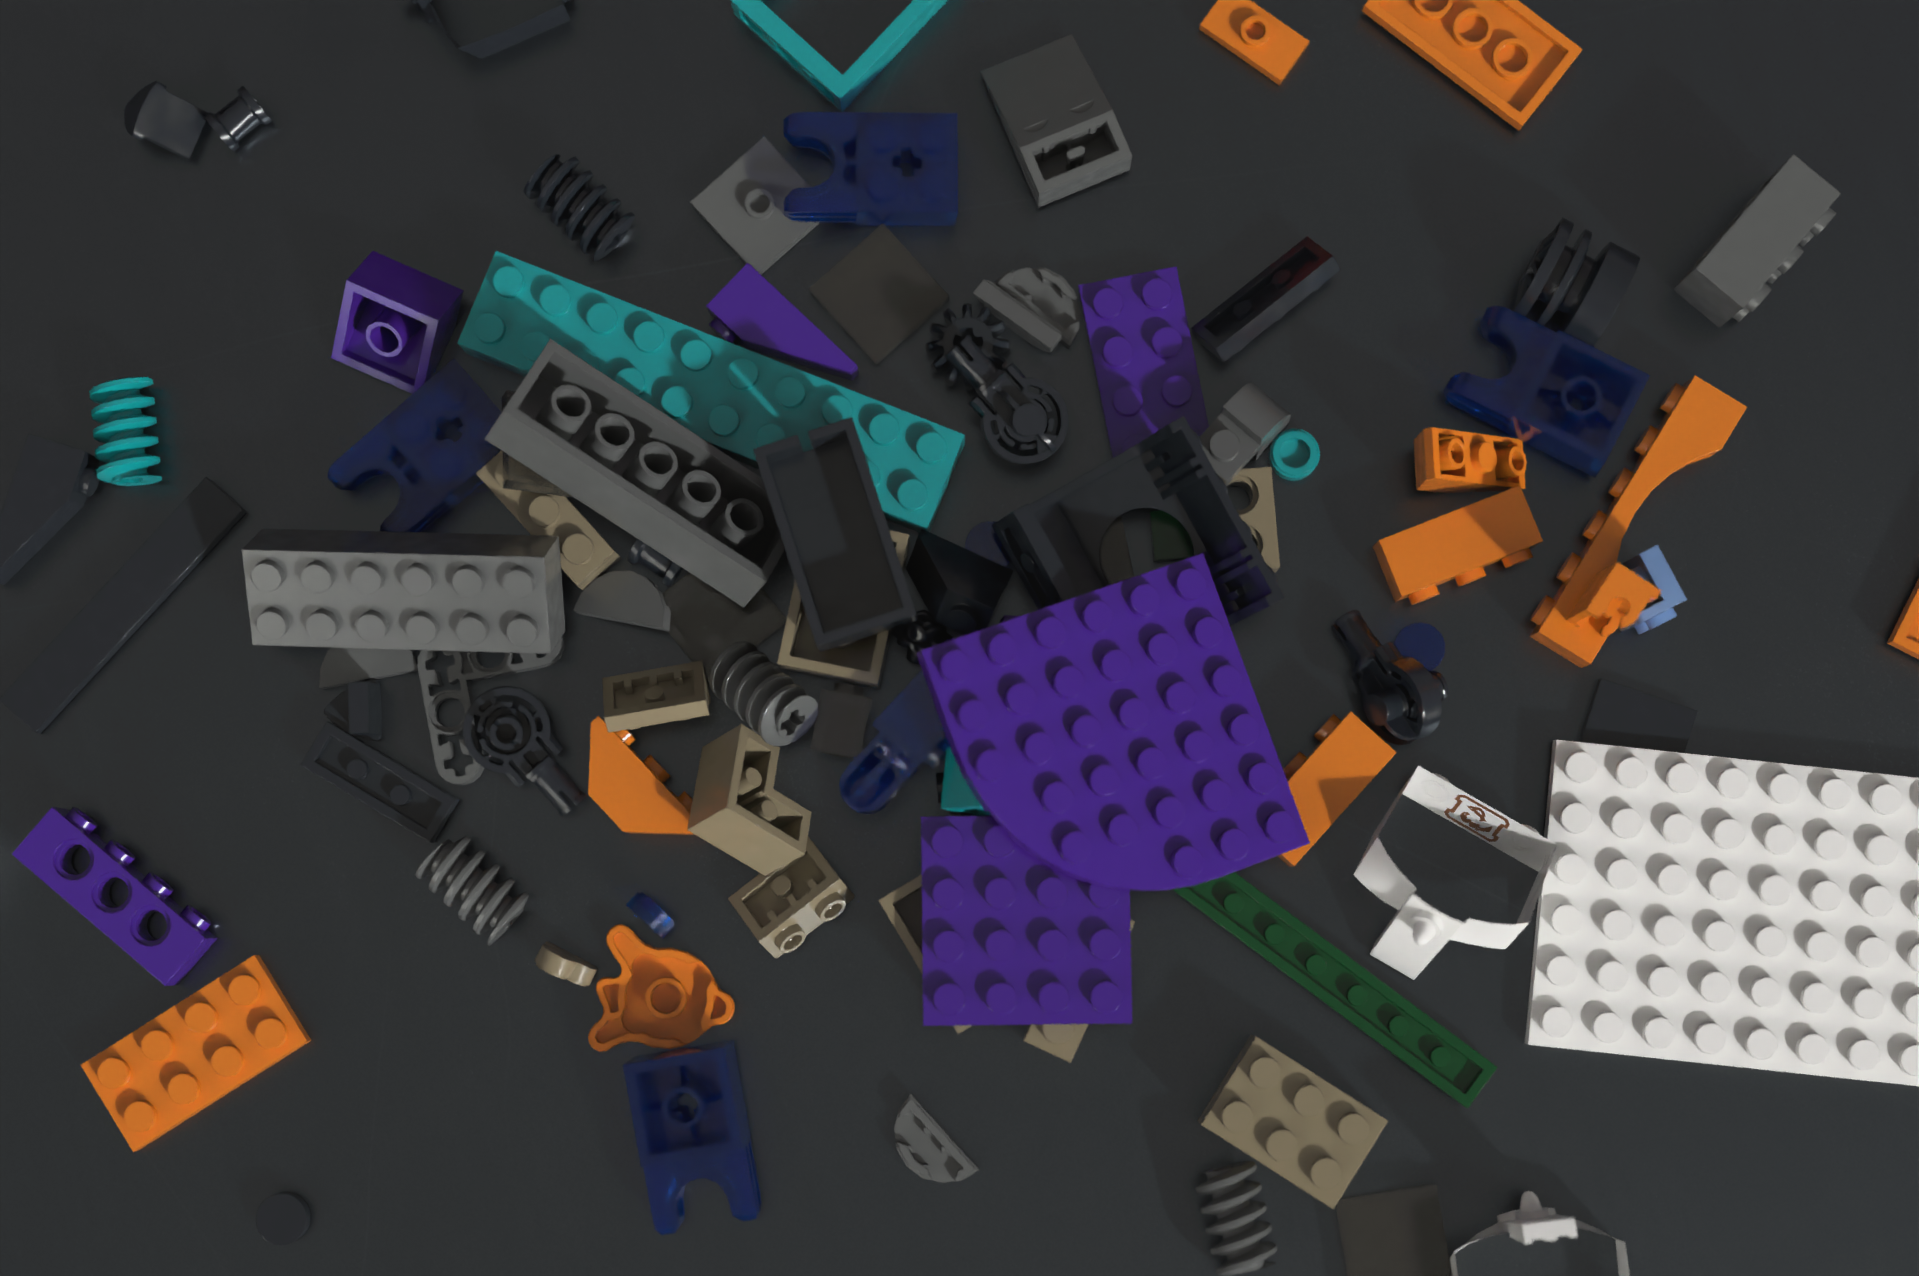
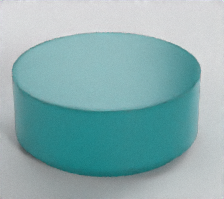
(1294, 454)

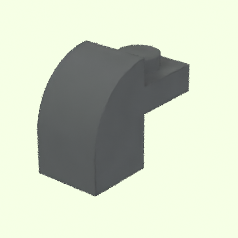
(1243, 431)

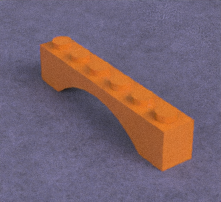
(1692, 429)

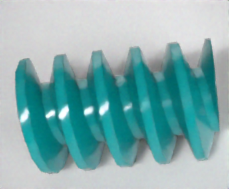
(123, 431)

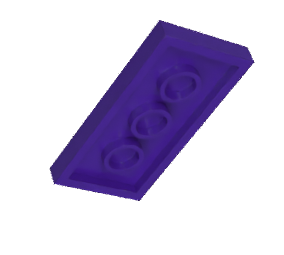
(1142, 356)

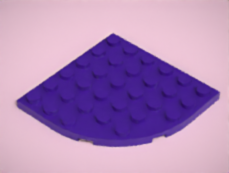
(1119, 734)

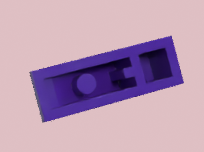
(771, 325)

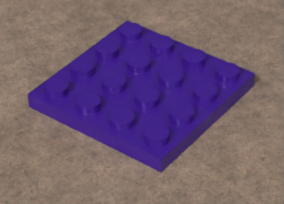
(1016, 936)

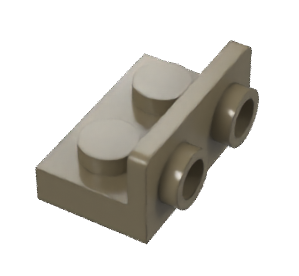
(655, 696)
(792, 901)

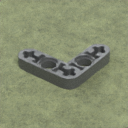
(466, 670)

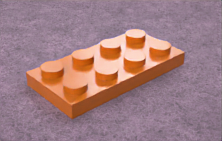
(1485, 46)
(195, 1052)

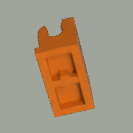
(1616, 595)

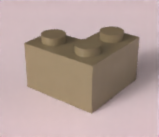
(739, 807)

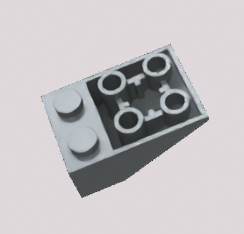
(1057, 120)

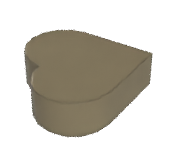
(564, 964)

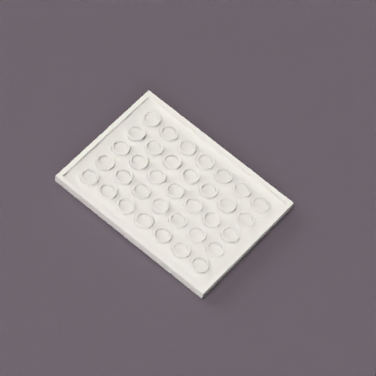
(1729, 913)

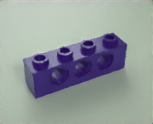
(49, 855)

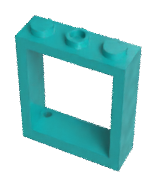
(836, 87)

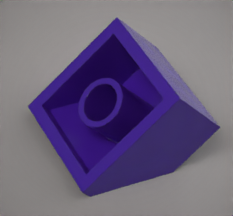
(395, 322)

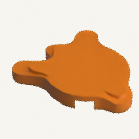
(658, 997)

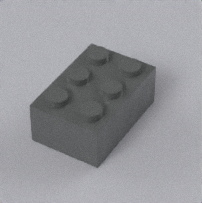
(1759, 243)

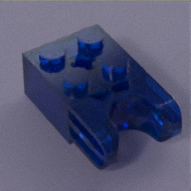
(864, 179)
(1543, 381)
(412, 448)
(905, 742)
(696, 1145)

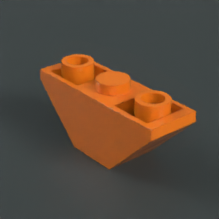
(1467, 461)
(633, 788)

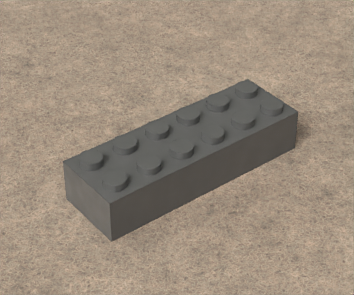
(642, 472)
(404, 590)

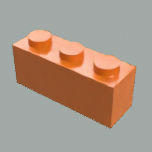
(1458, 546)
(1333, 775)

